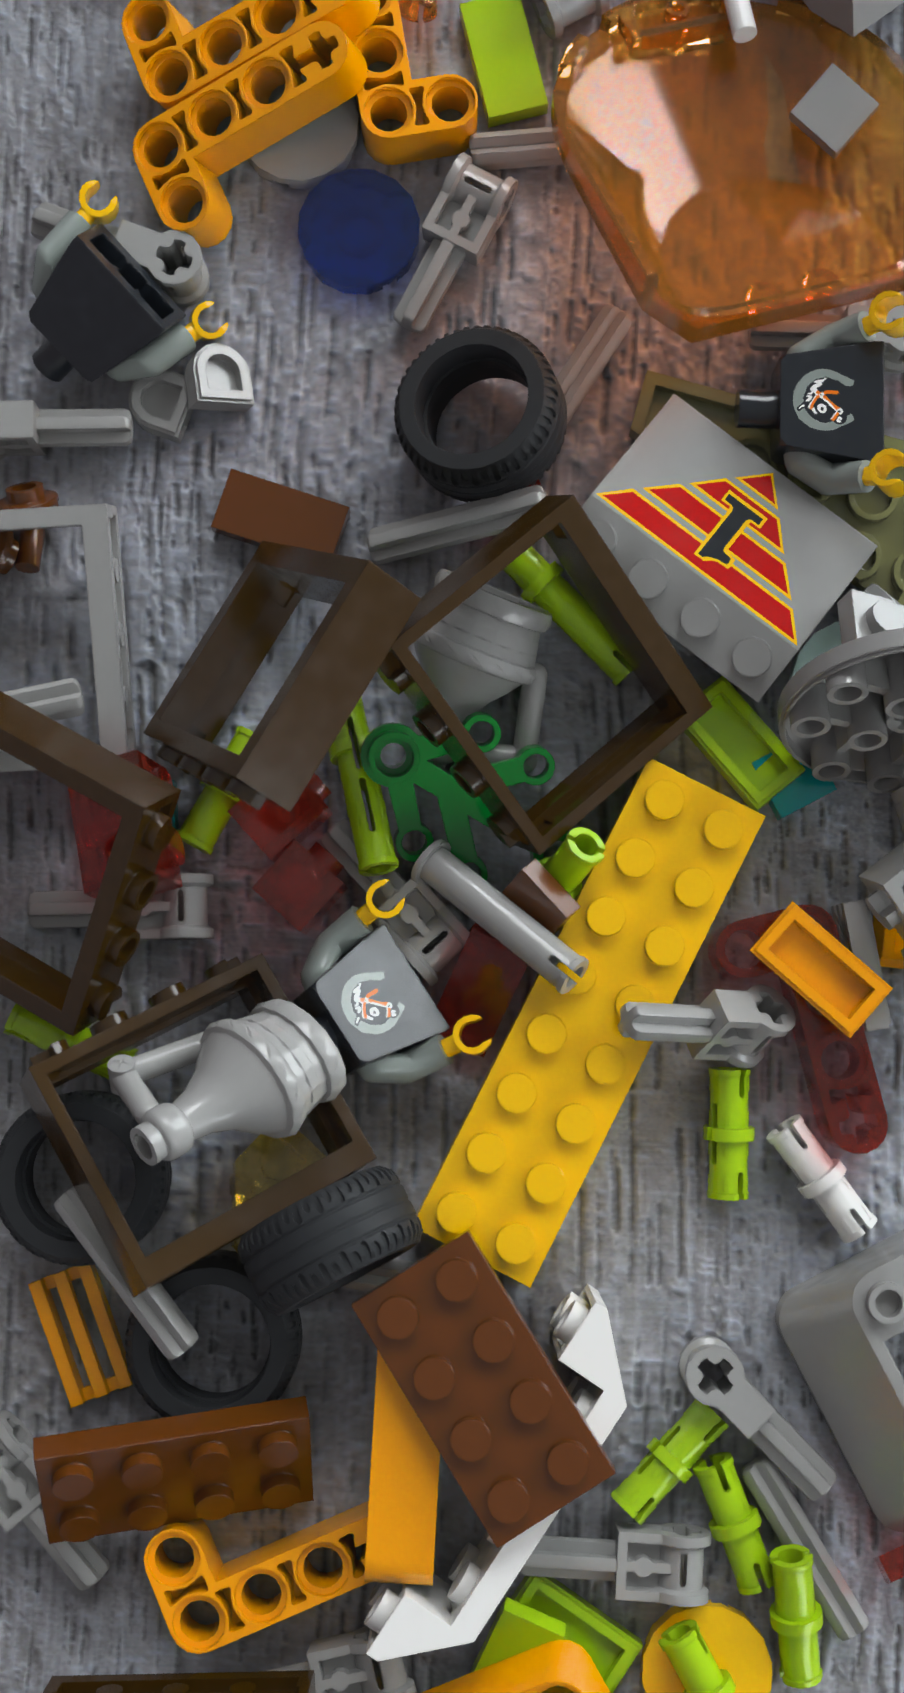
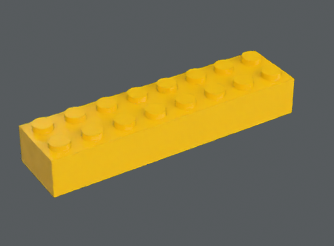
(563, 1056)

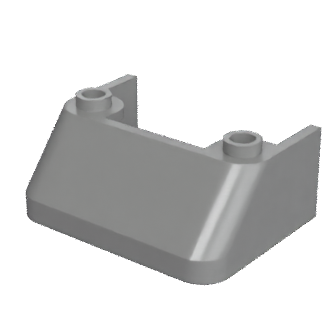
(837, 1340)

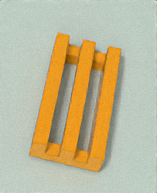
(58, 1342)

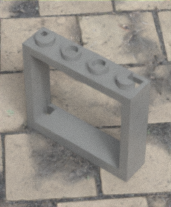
(106, 615)

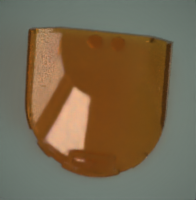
(708, 184)

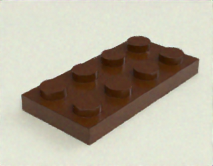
(483, 1388)
(174, 1469)

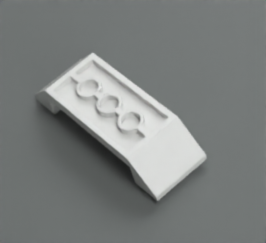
(440, 1616)

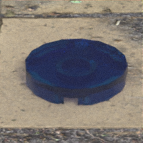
(359, 231)

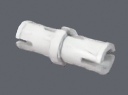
(821, 1178)

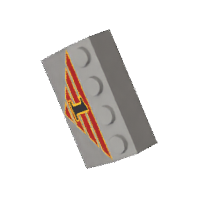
(723, 546)

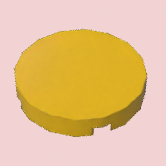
(730, 1638)

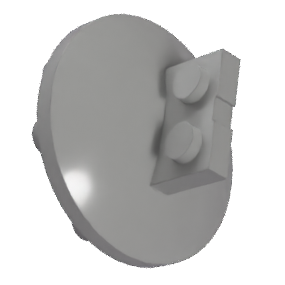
(848, 704)

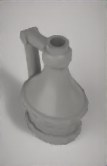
(484, 654)
(247, 1078)

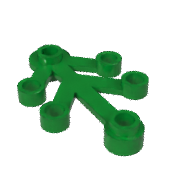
(453, 801)

